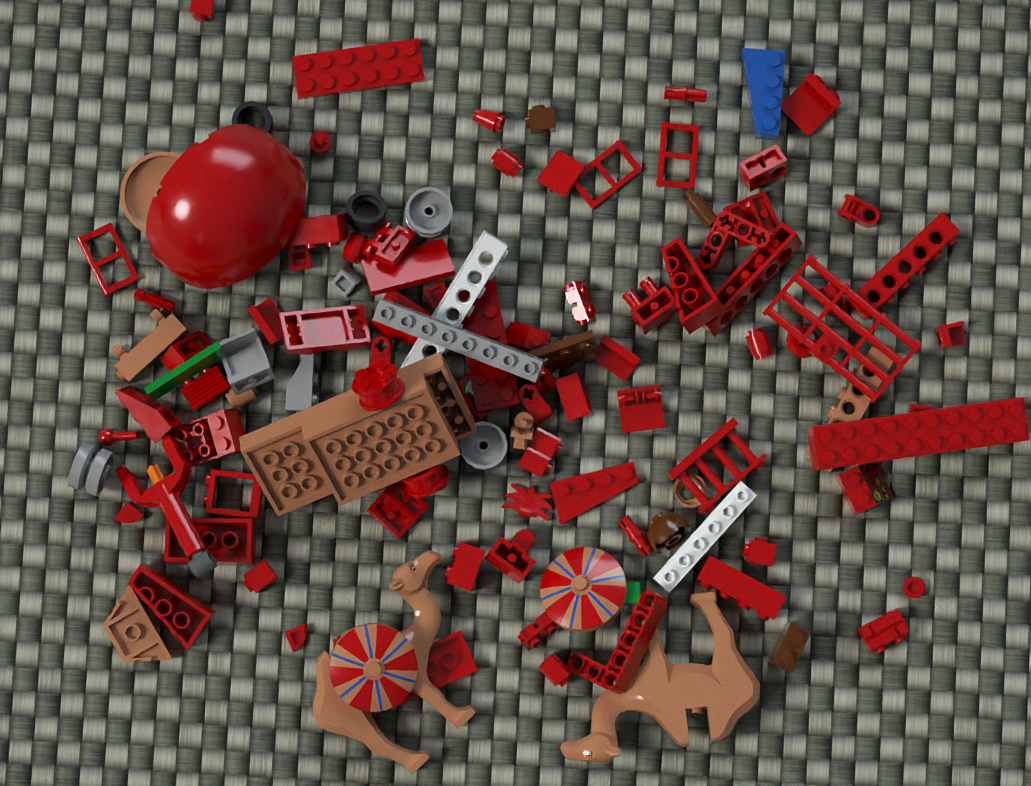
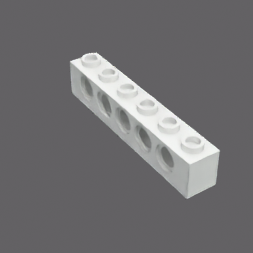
(704, 536)

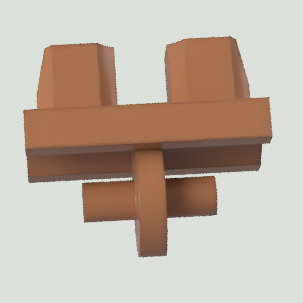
(522, 430)

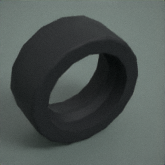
(252, 105)
(370, 198)

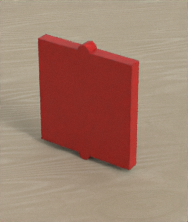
(561, 173)

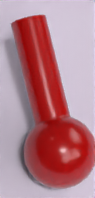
(108, 436)

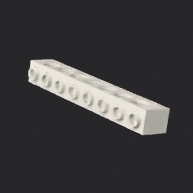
(486, 244)

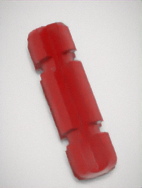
(154, 300)

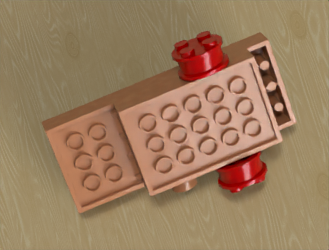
(365, 439)

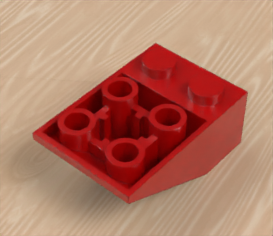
(210, 437)

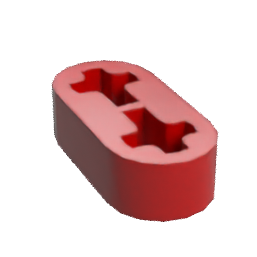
(546, 382)

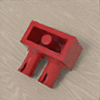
(654, 309)

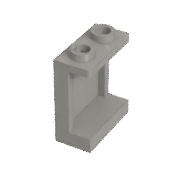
(246, 361)

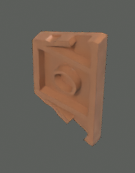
(134, 631)

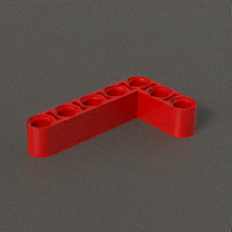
(624, 647)

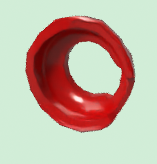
(796, 349)

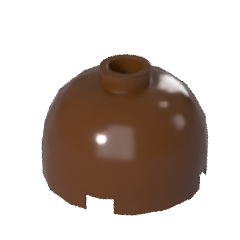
(667, 531)

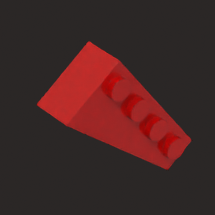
(692, 291)
(172, 604)

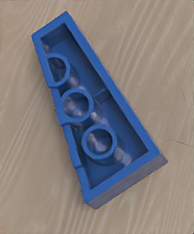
(764, 85)

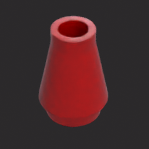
(491, 120)

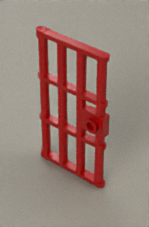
(831, 341)

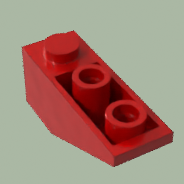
(152, 415)

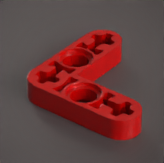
(726, 232)

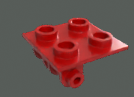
(641, 409)

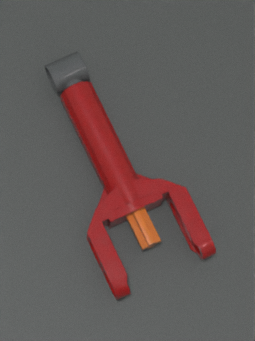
(166, 495)

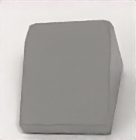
(346, 281)

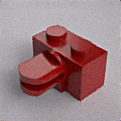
(512, 556)

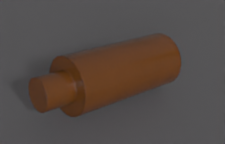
(700, 208)

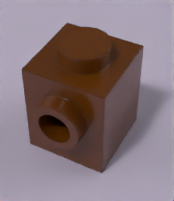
(541, 120)

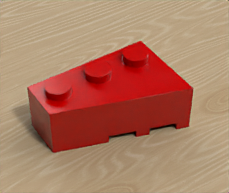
(319, 229)

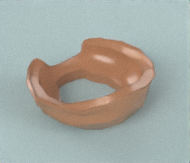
(691, 503)

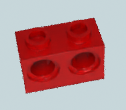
(763, 167)

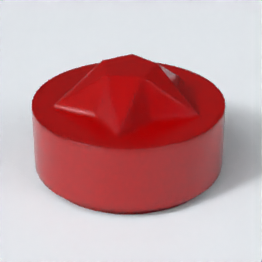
(320, 142)

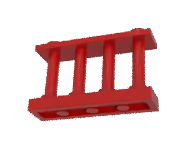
(696, 458)

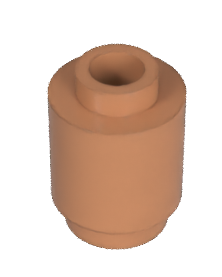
(241, 399)

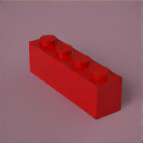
(740, 587)

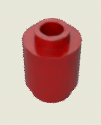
(506, 162)
(354, 247)
(759, 343)

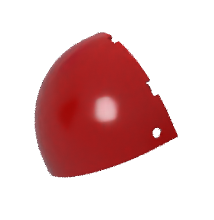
(226, 207)

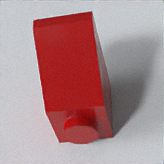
(526, 336)
(185, 349)

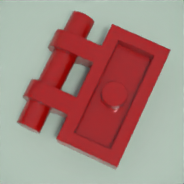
(393, 247)

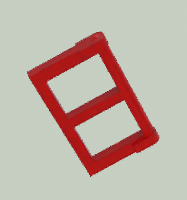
(692, 157)
(614, 186)
(94, 265)

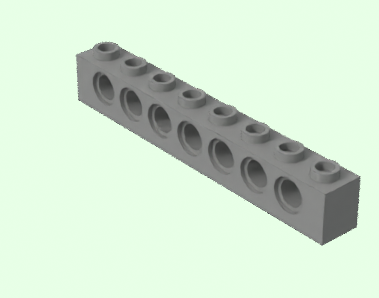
(459, 340)

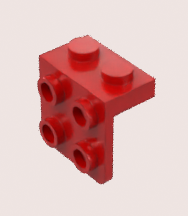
(810, 104)

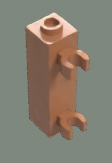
(150, 348)

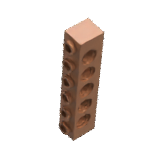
(847, 394)

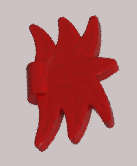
(528, 502)

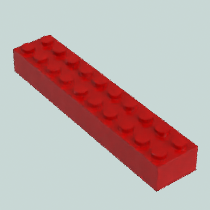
(917, 433)

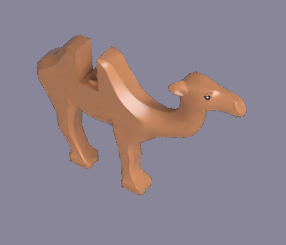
(672, 691)
(343, 719)

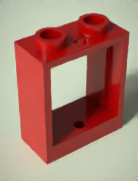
(256, 497)

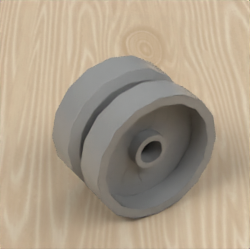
(433, 201)
(487, 458)
(91, 469)

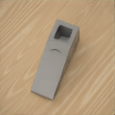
(301, 387)

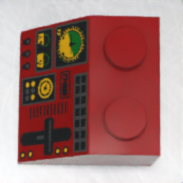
(864, 487)

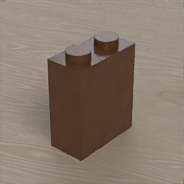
(789, 647)

